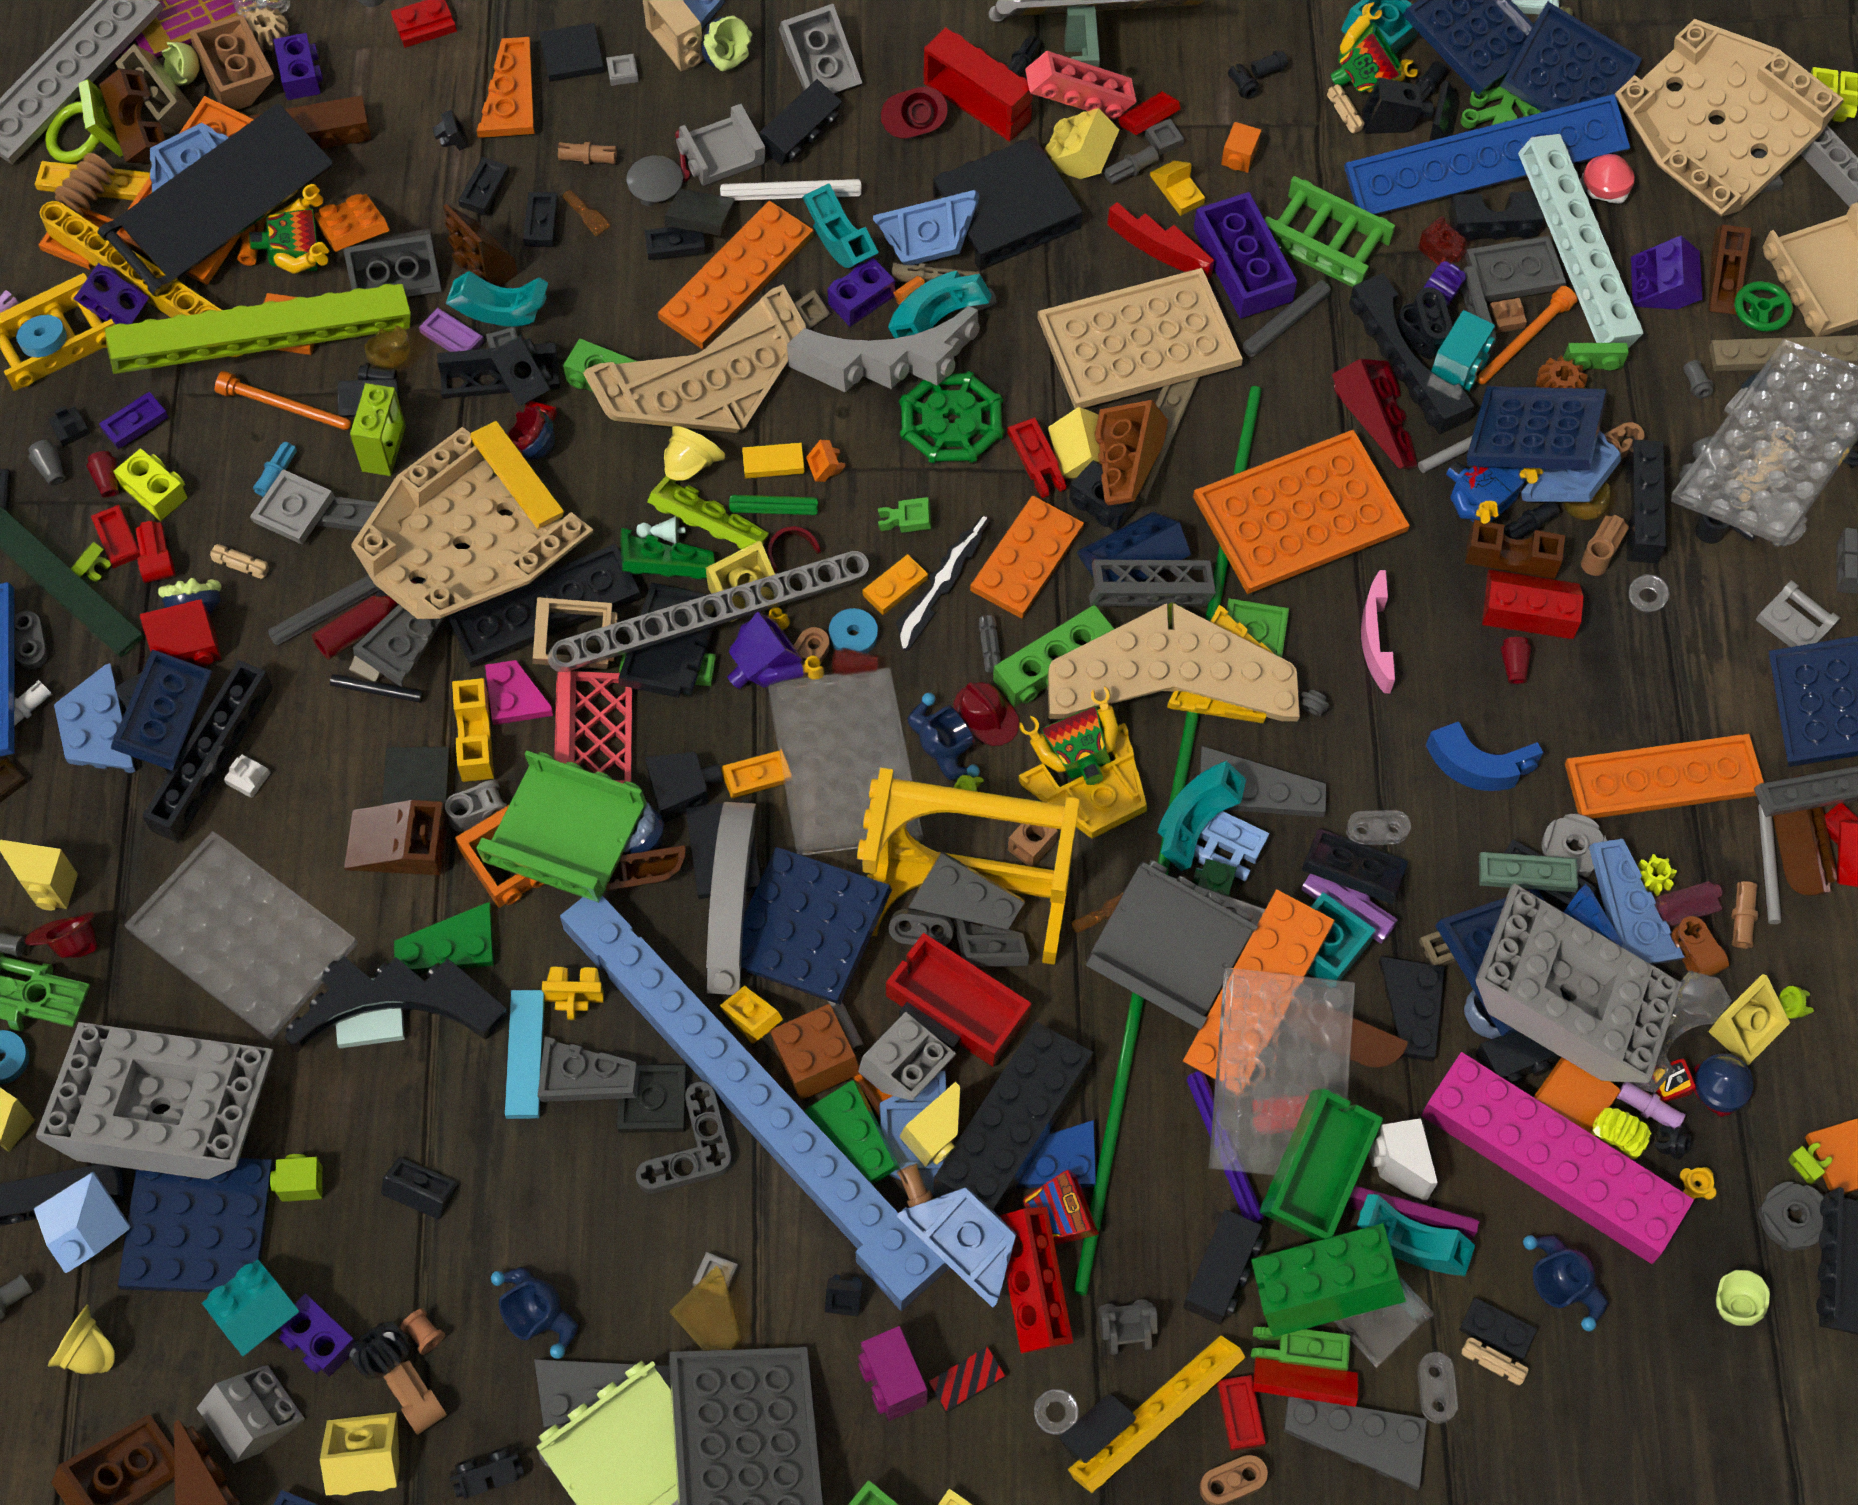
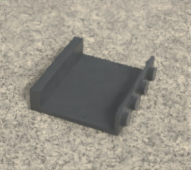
(1170, 943)

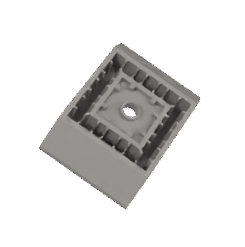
(1616, 998)
(120, 1075)

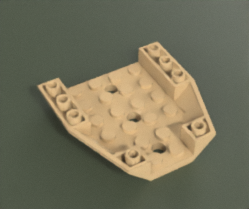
(1757, 91)
(448, 501)

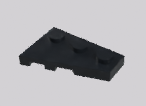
(1415, 1004)

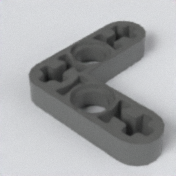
(697, 1156)

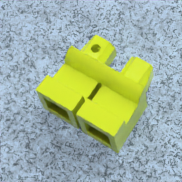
(1845, 86)

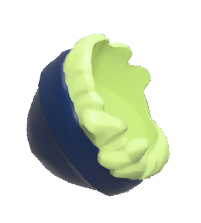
(725, 42)
(192, 591)

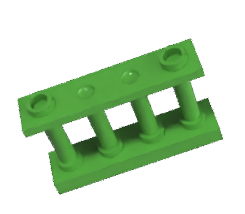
(1327, 257)

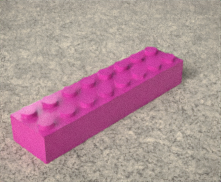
(1557, 1158)

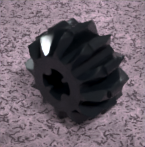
(380, 1350)

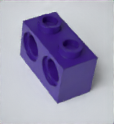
(297, 66)
(864, 295)
(107, 303)
(321, 1331)

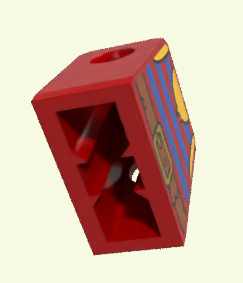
(1066, 1208)

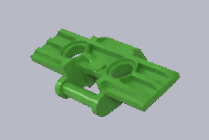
(17, 998)

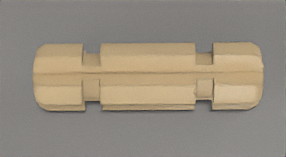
(1345, 108)
(239, 561)
(1494, 1361)

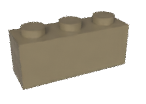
(166, 99)

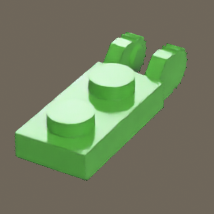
(1306, 1348)

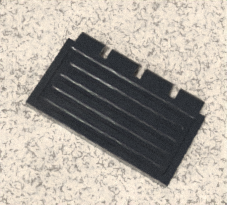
(672, 664)

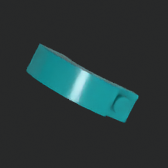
(835, 231)
(935, 300)
(497, 304)
(1194, 807)
(1417, 1243)

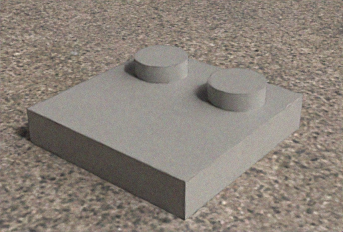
(292, 506)

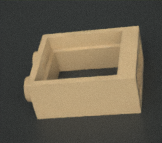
(675, 31)
(547, 605)

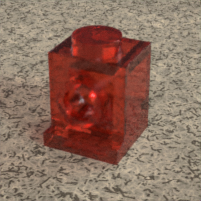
(1442, 242)

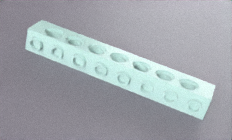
(1580, 241)

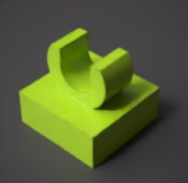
(89, 560)
(1807, 1165)

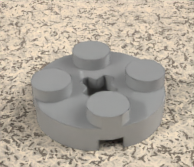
(1564, 831)

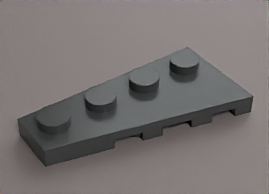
(397, 643)
(1270, 788)
(571, 1383)
(1374, 1438)

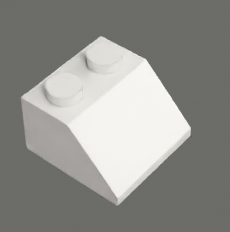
(1404, 1158)

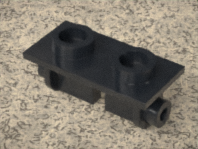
(473, 1474)

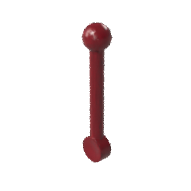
(686, 174)

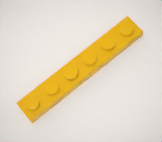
(1160, 1411)

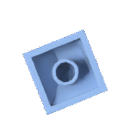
(80, 1221)

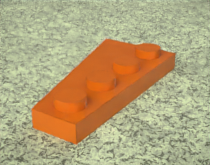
(510, 93)

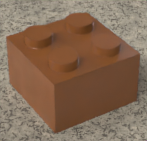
(815, 1052)

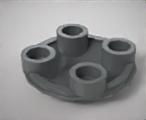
(654, 179)

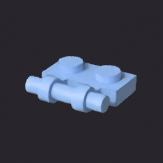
(1233, 836)

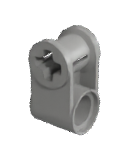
(476, 803)

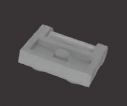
(1790, 624)

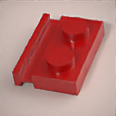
(423, 21)

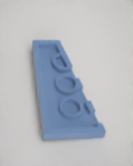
(1630, 905)

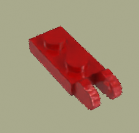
(1036, 455)

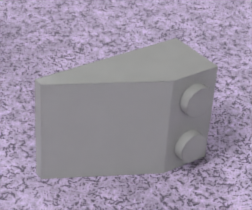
(820, 49)

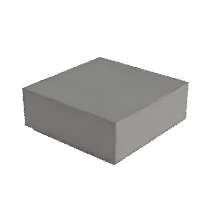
(622, 69)
(709, 1262)

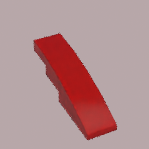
(1166, 246)

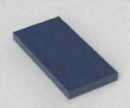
(161, 710)

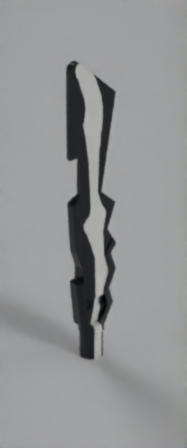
(942, 580)

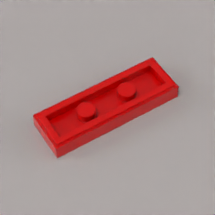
(1305, 1382)

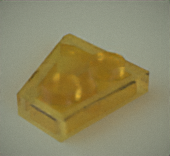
(709, 1313)

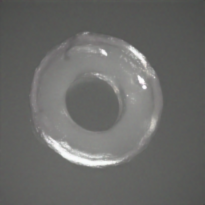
(1654, 583)
(1066, 1400)

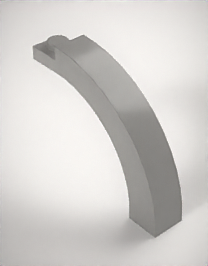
(728, 897)

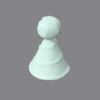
(667, 530)

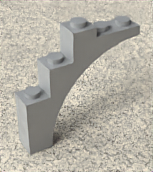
(886, 361)

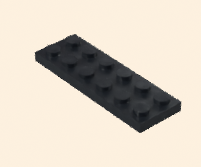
(509, 619)

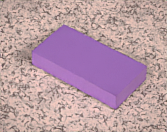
(450, 332)

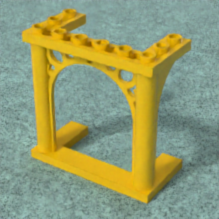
(904, 863)

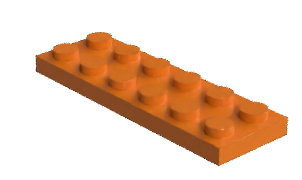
(735, 274)
(1664, 776)
(1282, 944)

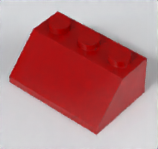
(1532, 604)

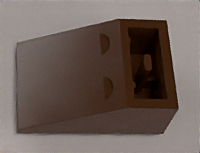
(478, 249)
(398, 838)
(196, 1474)

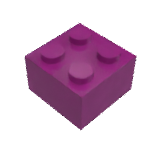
(893, 1373)

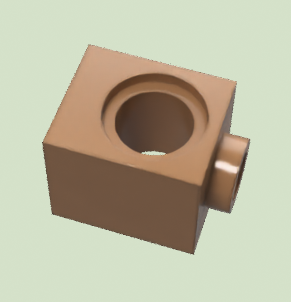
(1030, 851)

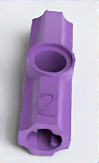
(1355, 902)

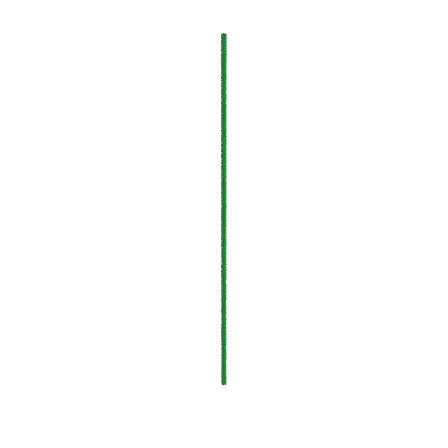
(1136, 1002)

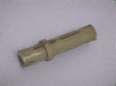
(905, 273)

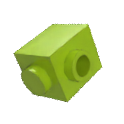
(297, 1178)

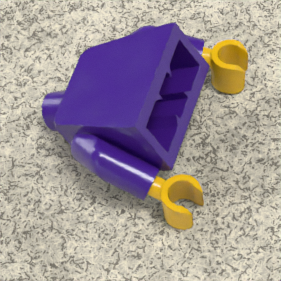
(767, 654)

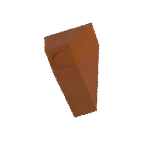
(1128, 446)

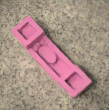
(1379, 663)

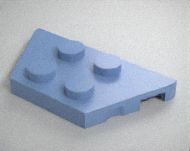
(180, 152)
(929, 228)
(1572, 485)
(89, 722)
(896, 1114)
(965, 1238)

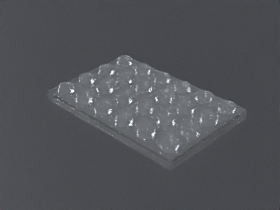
(830, 747)
(240, 934)
(1273, 1049)

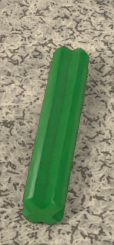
(773, 504)

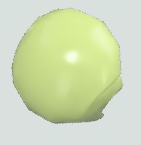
(181, 63)
(1742, 1298)

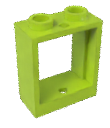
(376, 425)

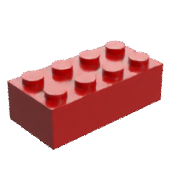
(978, 84)
(959, 998)

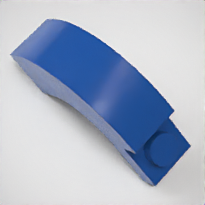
(1476, 768)

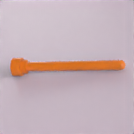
(1562, 300)
(228, 384)

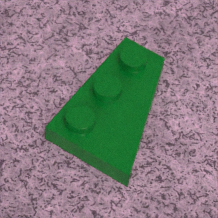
(653, 557)
(461, 938)
(855, 1131)

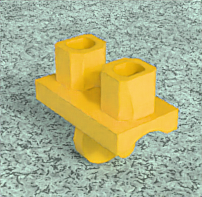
(573, 995)

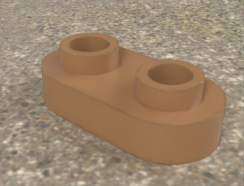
(812, 636)
(1232, 1480)

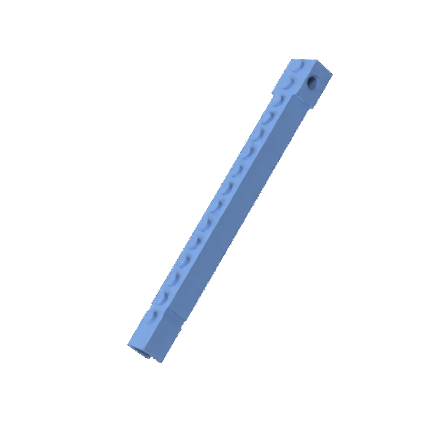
(885, 1245)

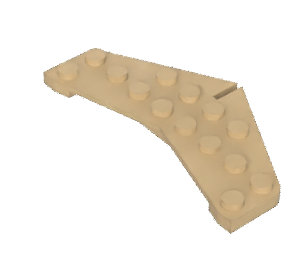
(706, 386)
(1190, 658)

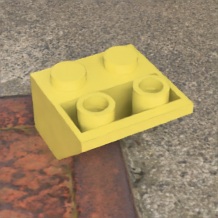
(1081, 144)

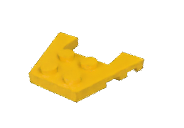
(1195, 703)
(1102, 804)

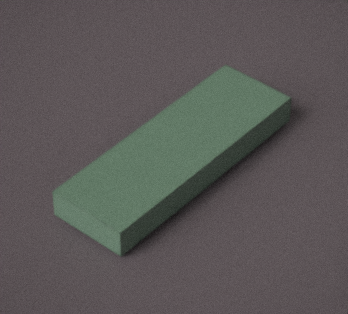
(1528, 871)

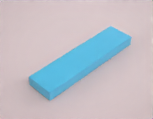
(524, 1054)

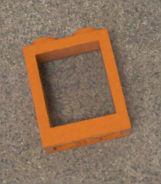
(467, 842)

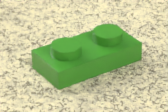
(1597, 355)

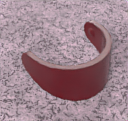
(793, 530)

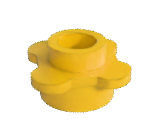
(1704, 1176)

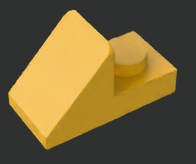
(1178, 186)
(751, 1014)

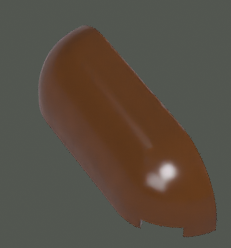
(1806, 851)
(647, 867)
(1373, 1046)

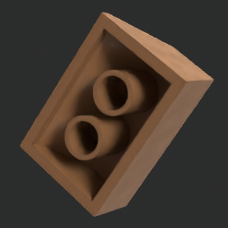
(232, 61)

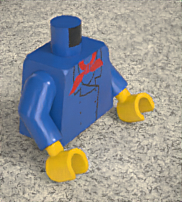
(1487, 491)

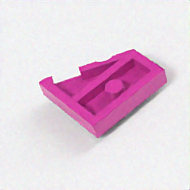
(513, 694)

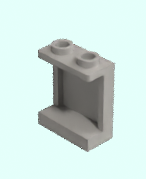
(722, 147)

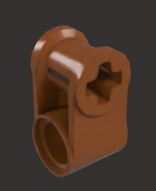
(1700, 948)

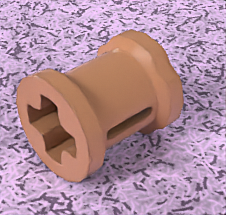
(422, 1331)

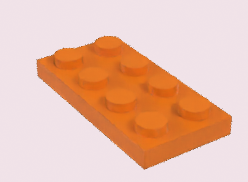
(1027, 557)

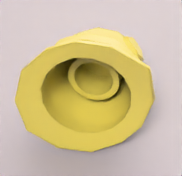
(689, 454)
(84, 1347)

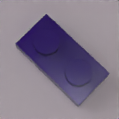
(133, 420)

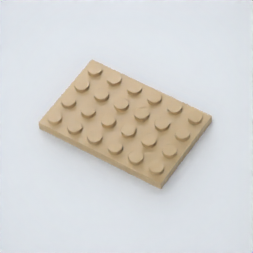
(1139, 338)

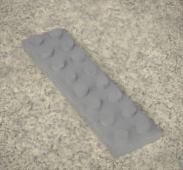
(75, 57)

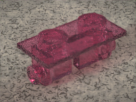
(1691, 901)

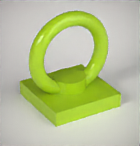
(96, 121)

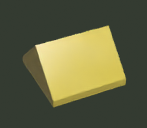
(1075, 441)
(738, 569)
(1751, 1021)

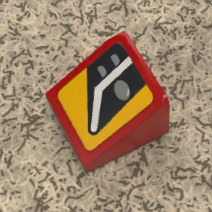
(1678, 1084)

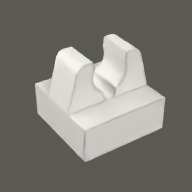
(246, 775)

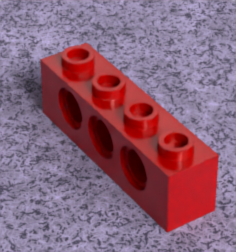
(1036, 1283)

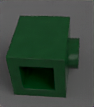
(1215, 877)

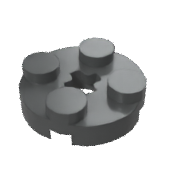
(1775, 1218)

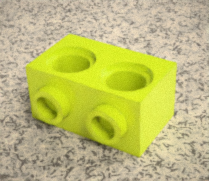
(147, 487)

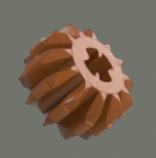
(1561, 374)

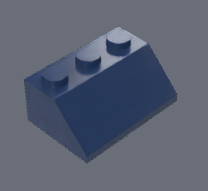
(1144, 539)

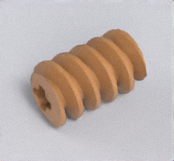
(83, 183)

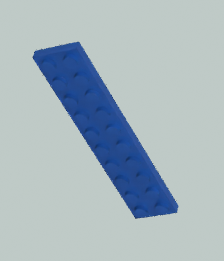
(1481, 156)

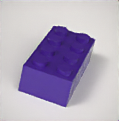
(1245, 255)

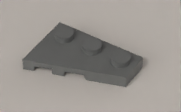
(965, 894)
(579, 1074)

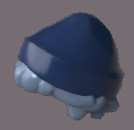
(647, 833)

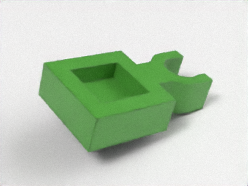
(911, 515)

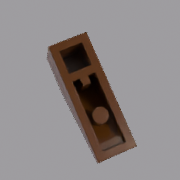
(1727, 267)

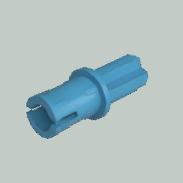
(273, 468)

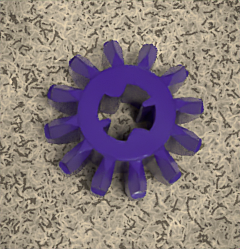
(1446, 279)

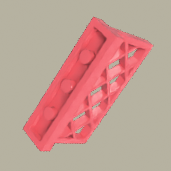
(566, 721)

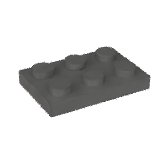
(1516, 268)

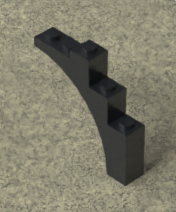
(353, 993)

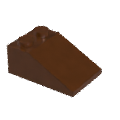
(119, 1469)

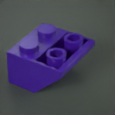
(1667, 275)

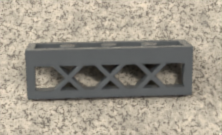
(1152, 593)

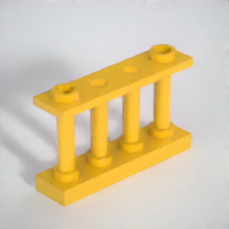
(54, 303)

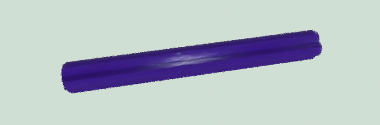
(1238, 1180)

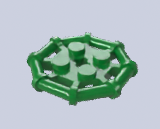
(956, 434)

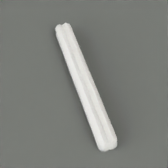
(788, 189)

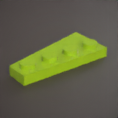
(709, 515)

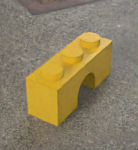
(474, 730)

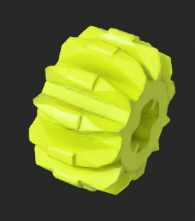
(1622, 1132)

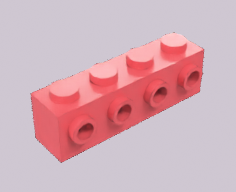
(1080, 84)

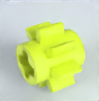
(1662, 869)

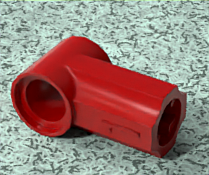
(154, 558)

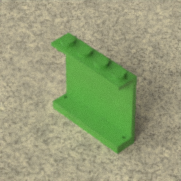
(565, 827)

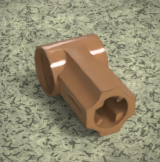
(1604, 545)
(418, 1402)

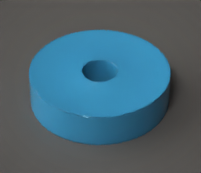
(41, 336)
(855, 620)
(16, 1056)

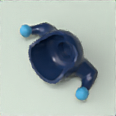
(943, 737)
(1566, 1278)
(534, 1308)

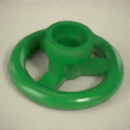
(1762, 308)

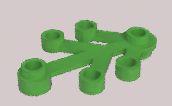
(1500, 113)

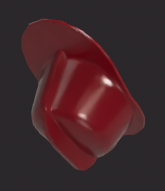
(914, 112)
(987, 714)
(66, 936)

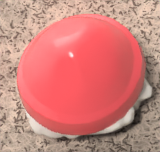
(1608, 178)

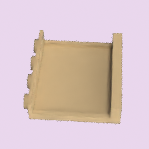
(1820, 271)

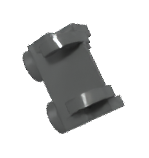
(1128, 1324)

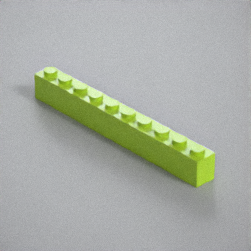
(256, 328)

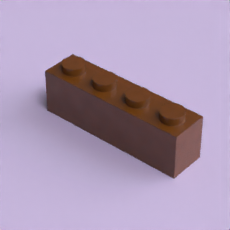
(333, 121)

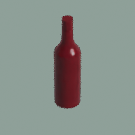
(352, 625)

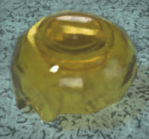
(388, 348)
(1591, 509)

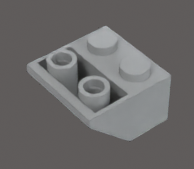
(905, 1059)
(249, 1413)

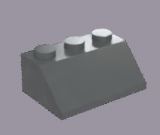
(395, 260)

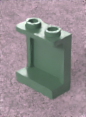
(1082, 34)

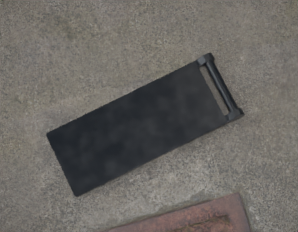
(218, 197)

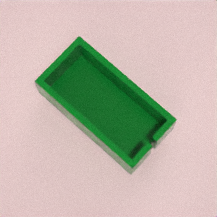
(1321, 1165)
(1328, 1280)

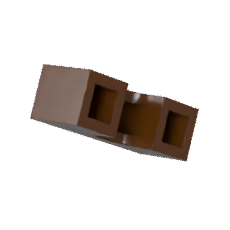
(124, 97)
(1534, 556)

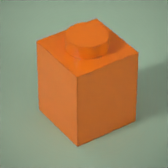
(1241, 147)

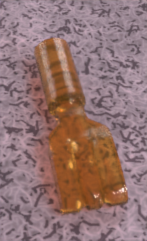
(591, 218)
(1094, 917)

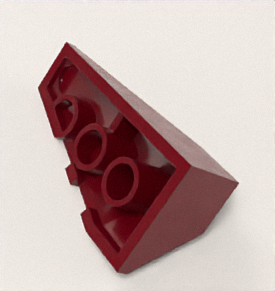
(1371, 395)

